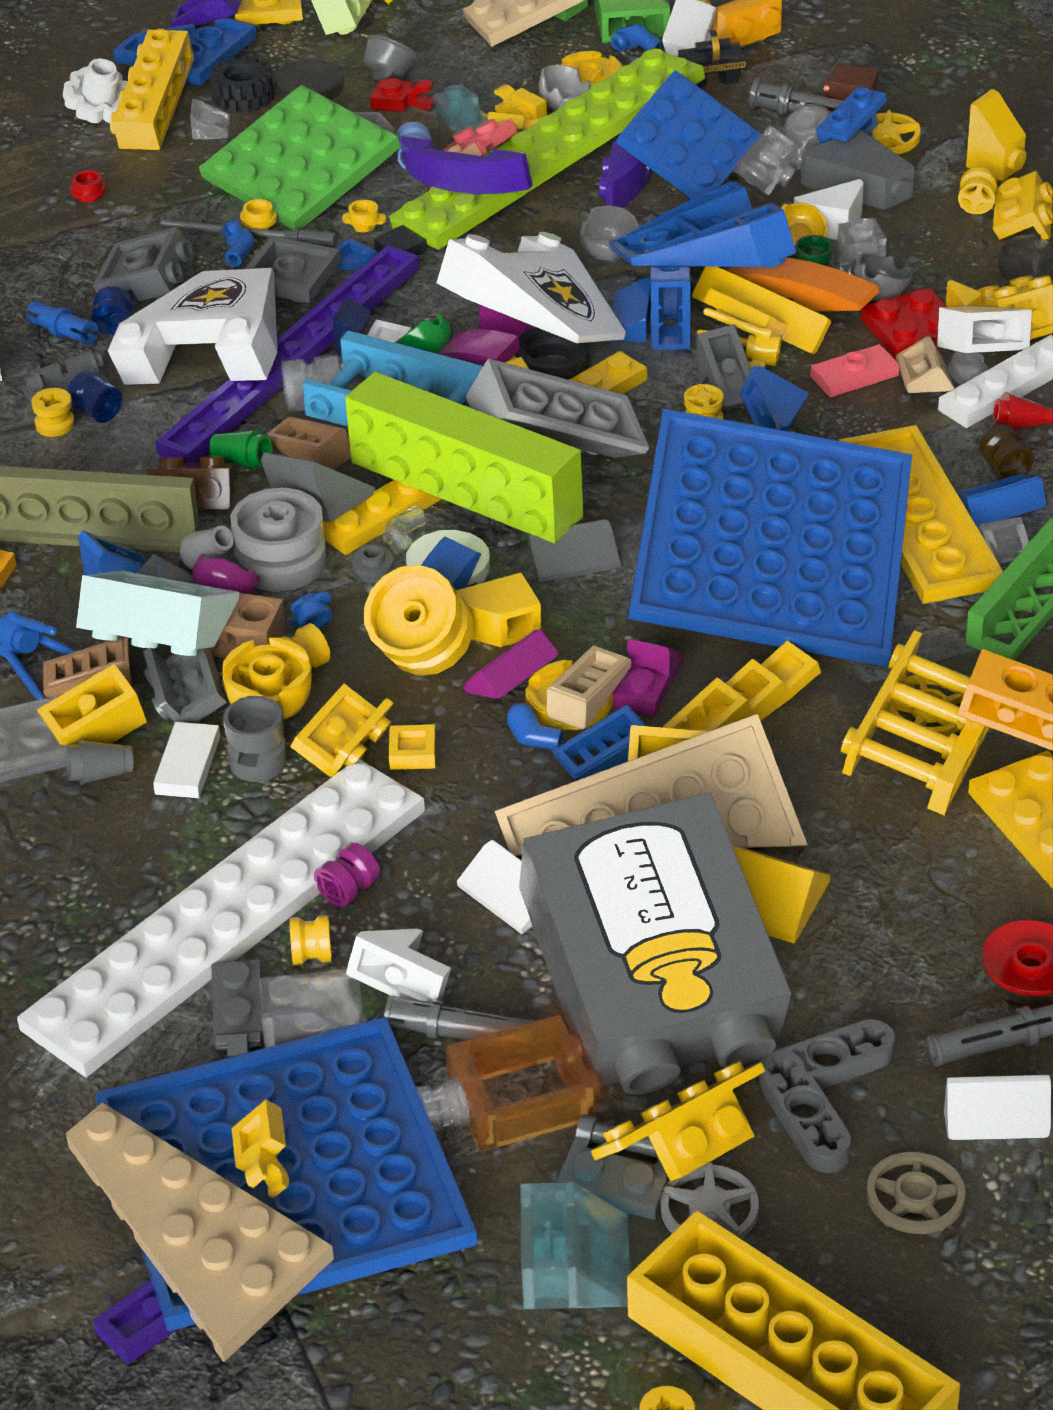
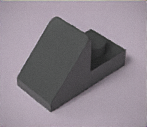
(723, 363)

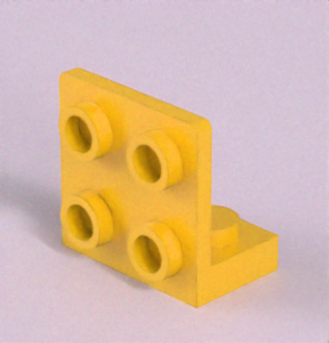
(1025, 293)

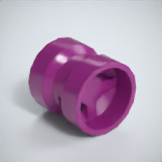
(343, 877)

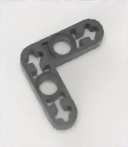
(809, 1079)

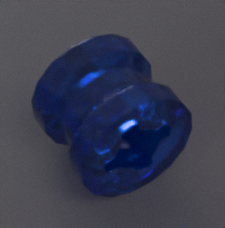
(119, 307)

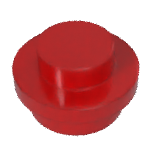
(88, 186)

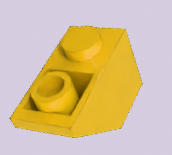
(503, 610)

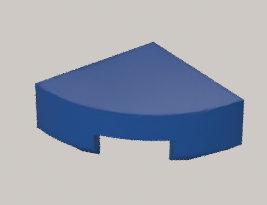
(354, 255)

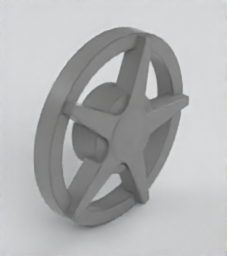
(712, 1199)

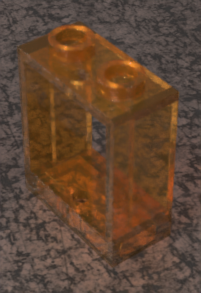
(516, 1050)

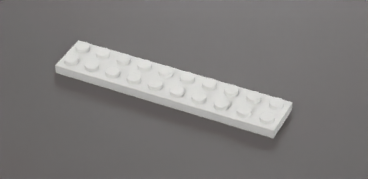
(215, 919)

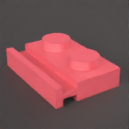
(486, 135)

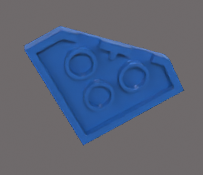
(208, 45)

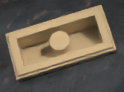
(924, 368)

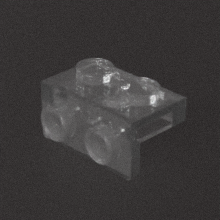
(772, 160)

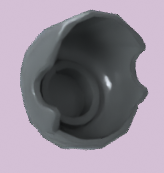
(883, 273)

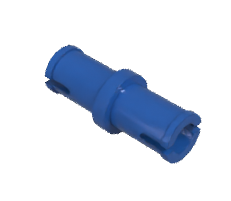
(62, 322)

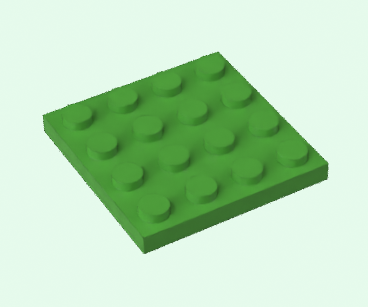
(300, 156)

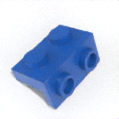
(854, 113)

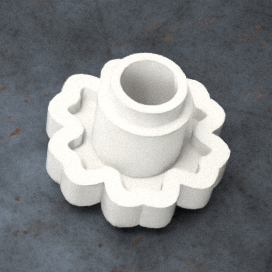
(94, 91)

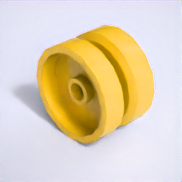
(418, 620)

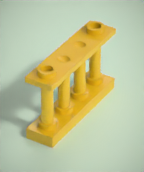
(956, 750)

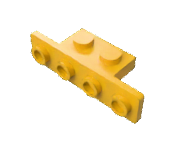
(761, 308)
(693, 1130)

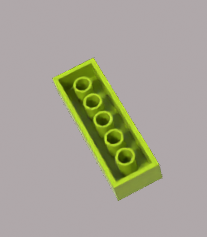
(465, 456)

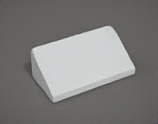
(687, 25)
(494, 883)
(998, 1107)

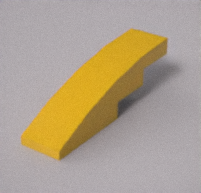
(749, 692)

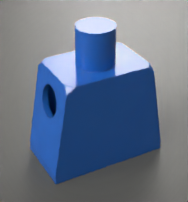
(670, 300)

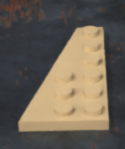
(205, 1236)

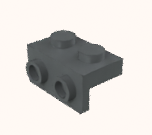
(184, 685)

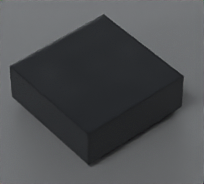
(403, 239)

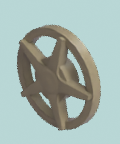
(915, 1193)

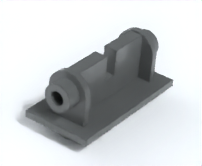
(52, 376)

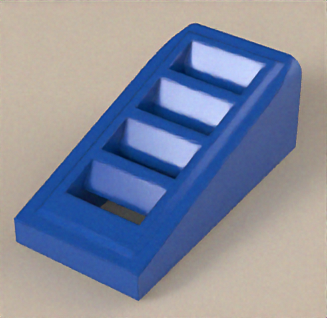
(597, 736)

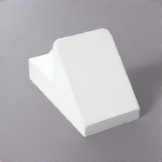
(393, 965)

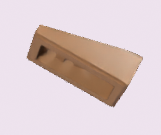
(312, 442)
(85, 665)

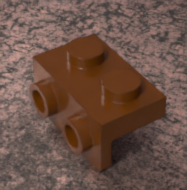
(210, 476)

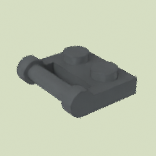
(620, 1181)

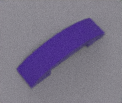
(465, 173)

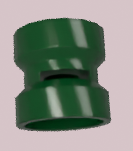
(815, 249)

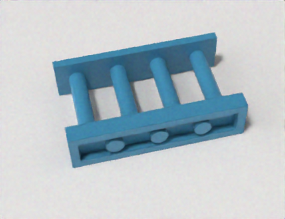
(410, 365)

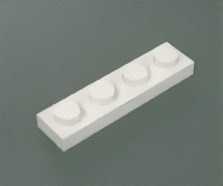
(1015, 375)

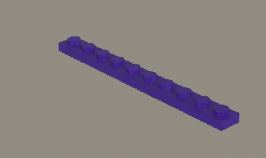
(303, 340)

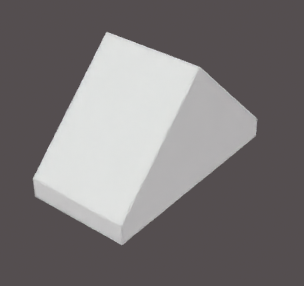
(837, 204)

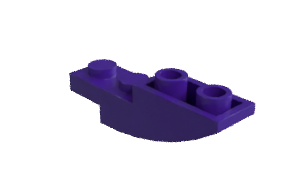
(622, 177)

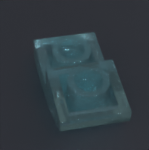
(459, 108)

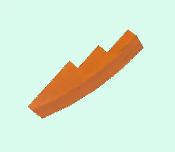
(812, 285)

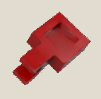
(398, 95)

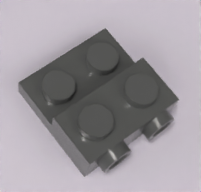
(147, 264)
(297, 267)

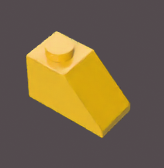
(995, 137)
(95, 710)

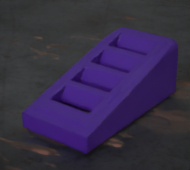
(204, 11)

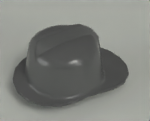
(388, 57)

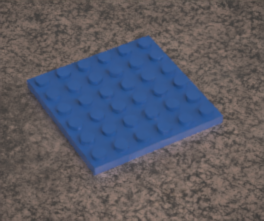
(772, 537)
(354, 1153)

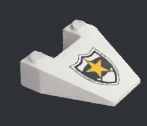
(536, 285)
(213, 307)

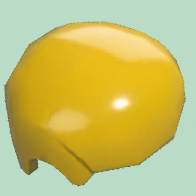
(804, 221)

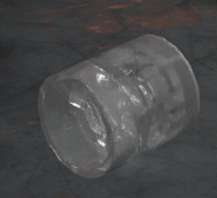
(296, 371)

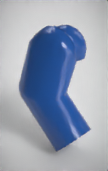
(635, 36)
(239, 240)
(529, 732)

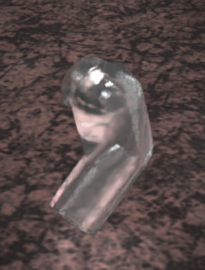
(397, 529)

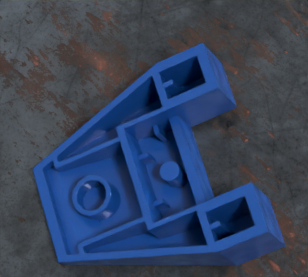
(711, 231)

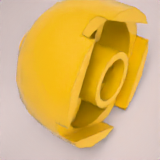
(270, 671)

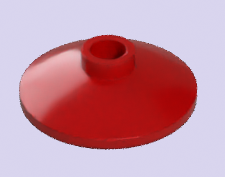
(1021, 957)

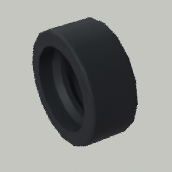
(539, 343)

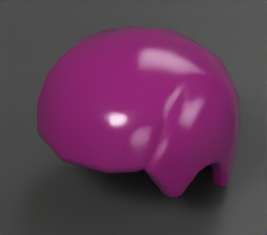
(224, 575)

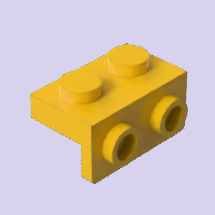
(1023, 204)
(340, 730)

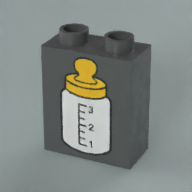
(654, 943)

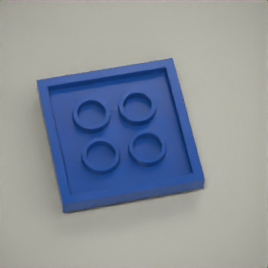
(687, 137)

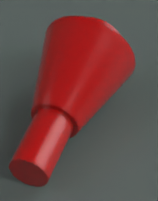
(1020, 412)

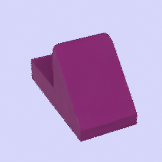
(648, 678)

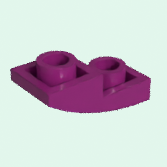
(480, 344)

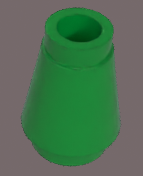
(242, 447)

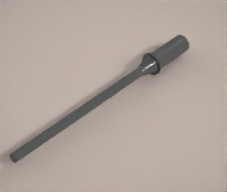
(320, 238)

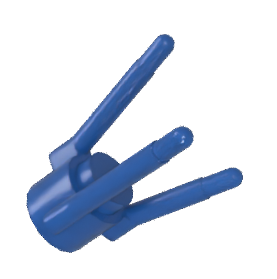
(22, 636)

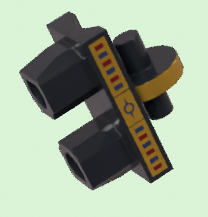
(717, 57)

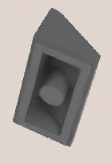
(581, 551)

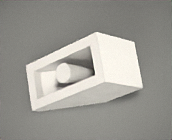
(983, 329)

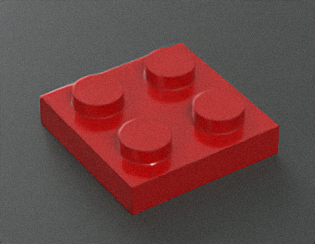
(904, 319)

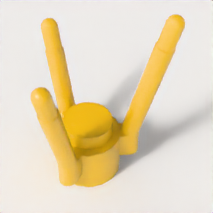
(760, 347)

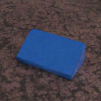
(633, 310)
(1004, 498)

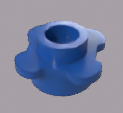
(312, 609)

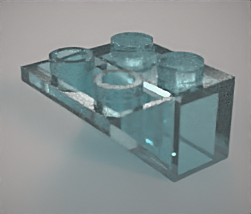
(572, 1248)

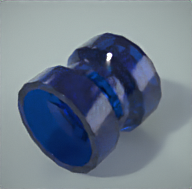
(94, 397)

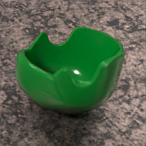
(429, 335)

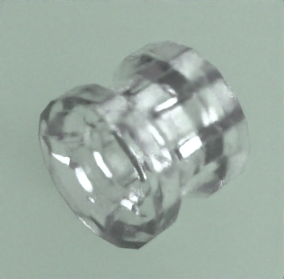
(445, 1104)

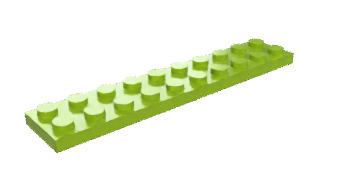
(550, 145)

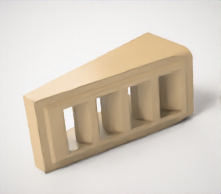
(584, 690)

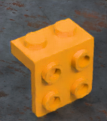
(748, 20)

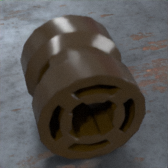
(1006, 451)

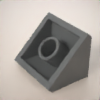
(331, 489)

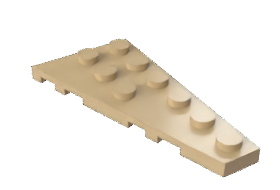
(727, 762)

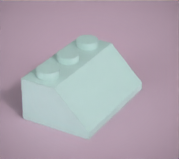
(154, 610)

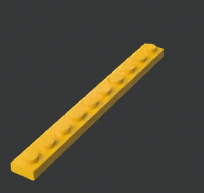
(368, 519)

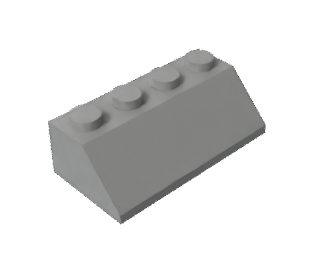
(559, 409)

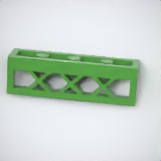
(1013, 593)

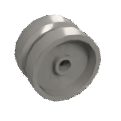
(279, 538)

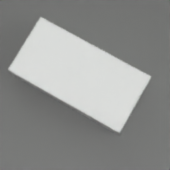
(187, 760)

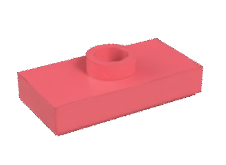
(854, 370)

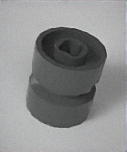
(255, 738)

